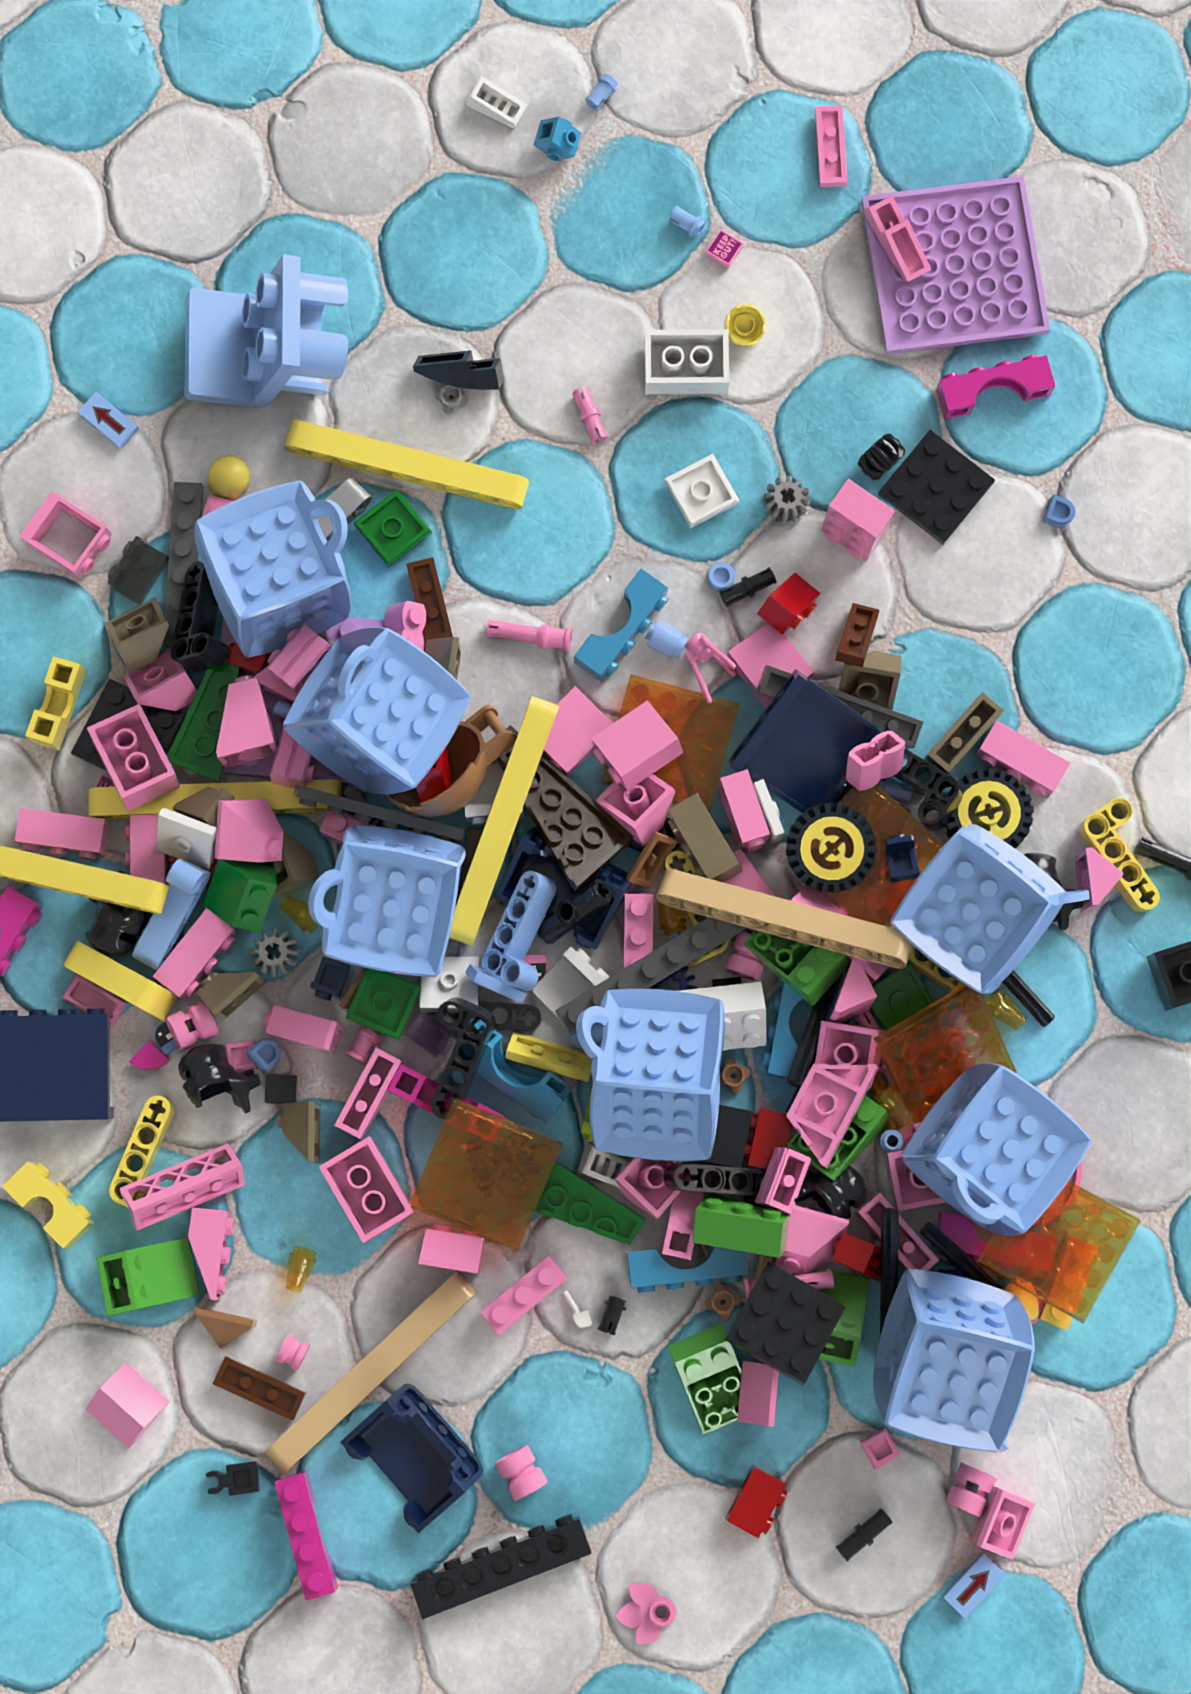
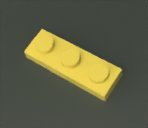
(549, 1056)

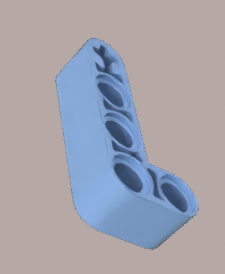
(163, 930)
(517, 931)

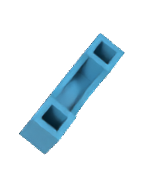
(600, 653)
(783, 1046)
(536, 1093)
(650, 1269)

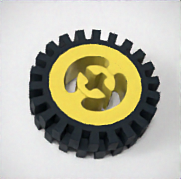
(1004, 788)
(850, 869)

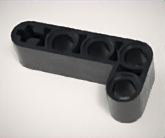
(195, 624)
(931, 789)
(458, 1060)
(721, 1180)

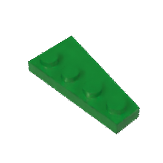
(199, 734)
(587, 1206)

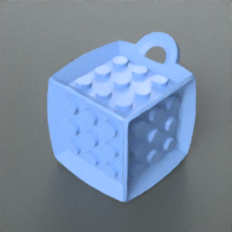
(275, 565)
(377, 711)
(390, 900)
(980, 908)
(655, 1073)
(996, 1149)
(953, 1361)

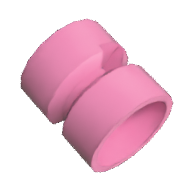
(743, 962)
(201, 1022)
(521, 1473)
(967, 1499)

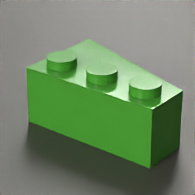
(740, 1226)

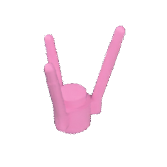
(702, 649)

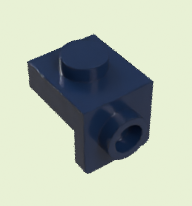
(901, 858)
(330, 979)

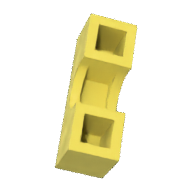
(62, 691)
(68, 1220)

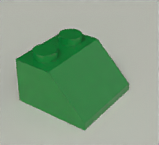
(241, 893)

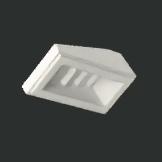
(493, 90)
(588, 1158)

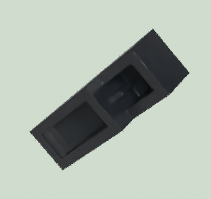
(460, 370)

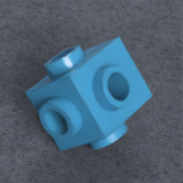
(557, 138)

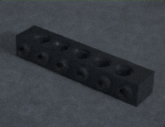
(432, 1602)

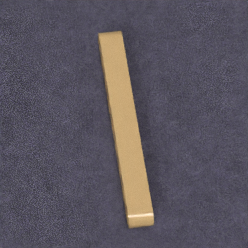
(784, 918)
(370, 1372)

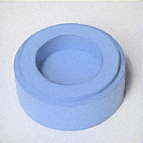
(720, 576)

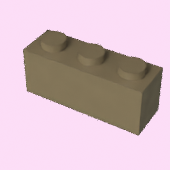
(964, 733)
(703, 840)

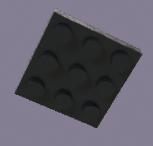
(936, 487)
(114, 700)
(785, 1323)

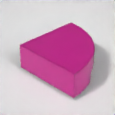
(149, 1058)

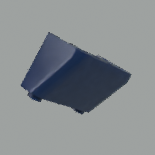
(536, 856)
(416, 1454)

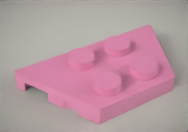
(829, 1104)

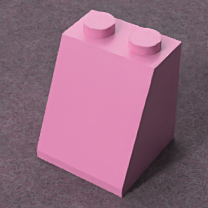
(246, 725)

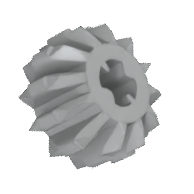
(783, 489)
(284, 948)

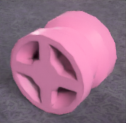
(292, 1352)

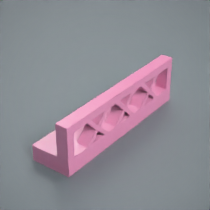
(187, 1190)

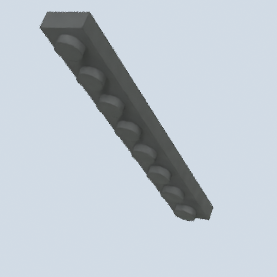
(653, 966)

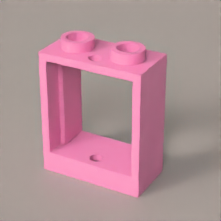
(44, 520)
(743, 811)

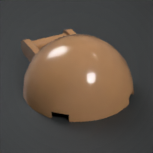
(469, 764)

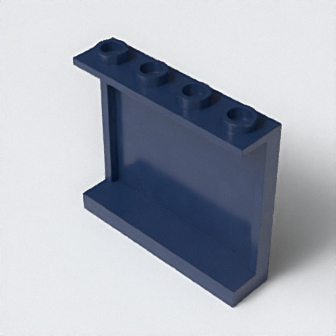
(803, 743)
(55, 1066)

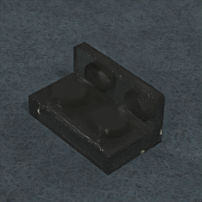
(137, 570)

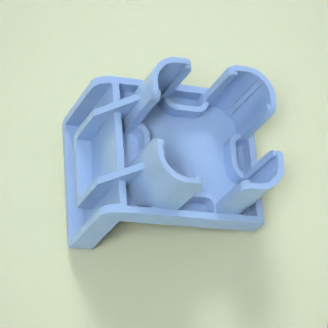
(263, 342)

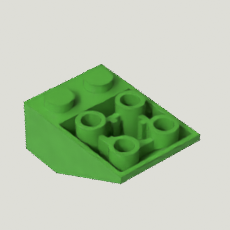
(799, 965)
(860, 1134)
(147, 1276)
(846, 1336)
(709, 1376)

